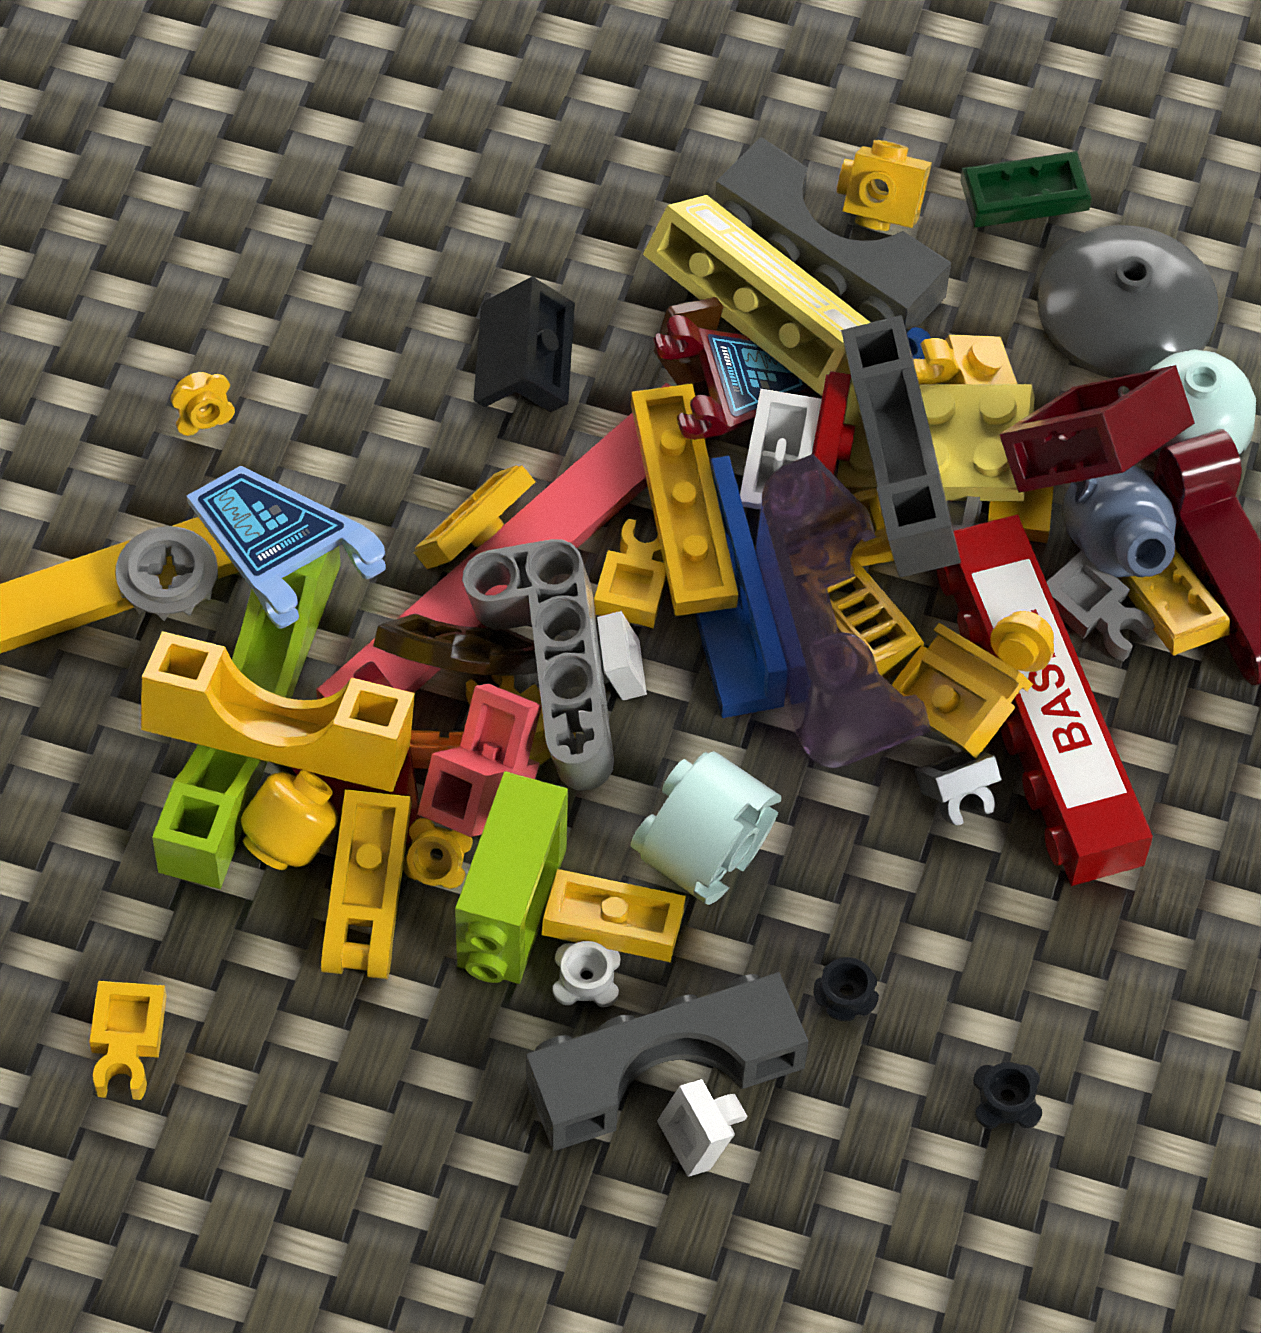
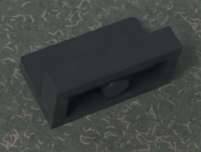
(525, 346)

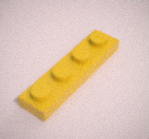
(683, 503)

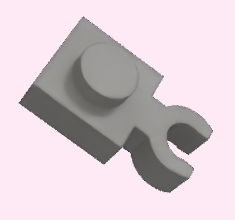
(1095, 600)

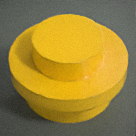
(1023, 641)

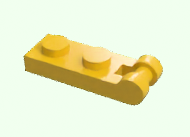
(366, 881)

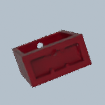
(1097, 429)

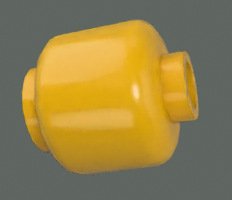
(289, 819)

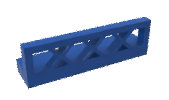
(743, 640)

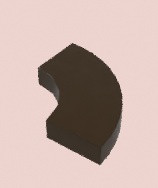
(457, 647)

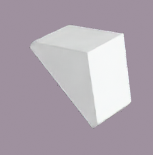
(780, 435)

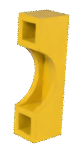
(204, 699)

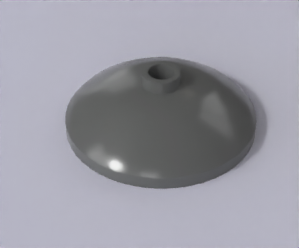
(1122, 323)

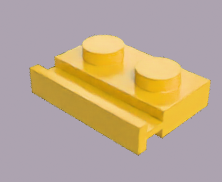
(962, 689)

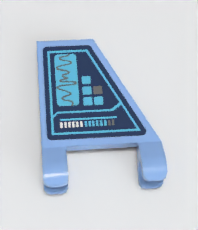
(276, 532)

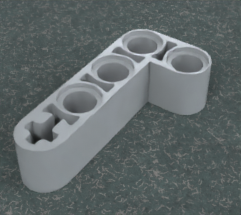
(559, 663)

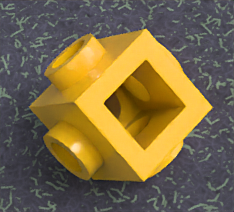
(902, 174)

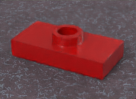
(833, 436)

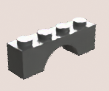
(872, 276)
(900, 447)
(741, 1030)

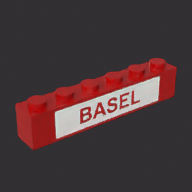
(1057, 723)

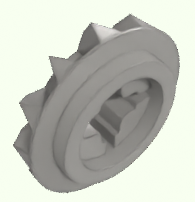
(144, 559)

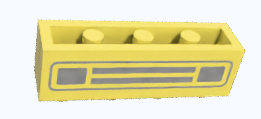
(758, 287)

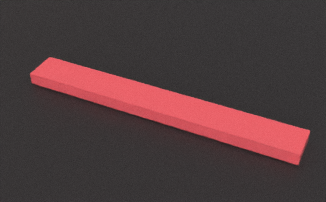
(566, 510)

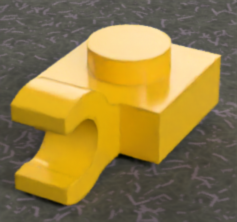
(964, 361)

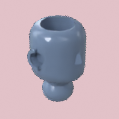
(1121, 523)

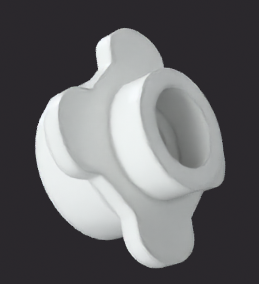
(588, 956)

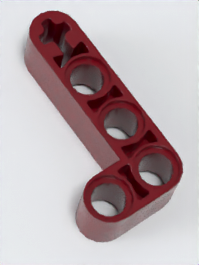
(1216, 536)

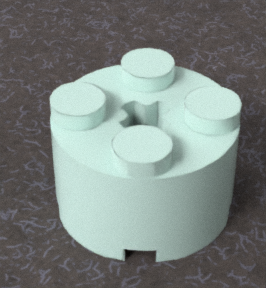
(706, 825)

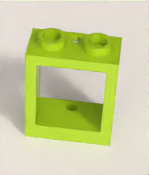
(511, 878)

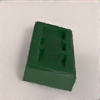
(1025, 189)

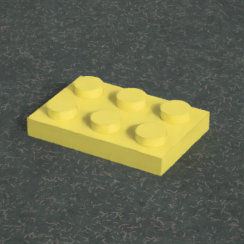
(965, 437)

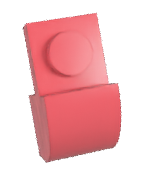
(466, 778)

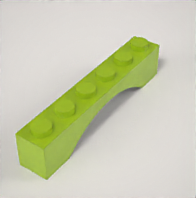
(211, 792)

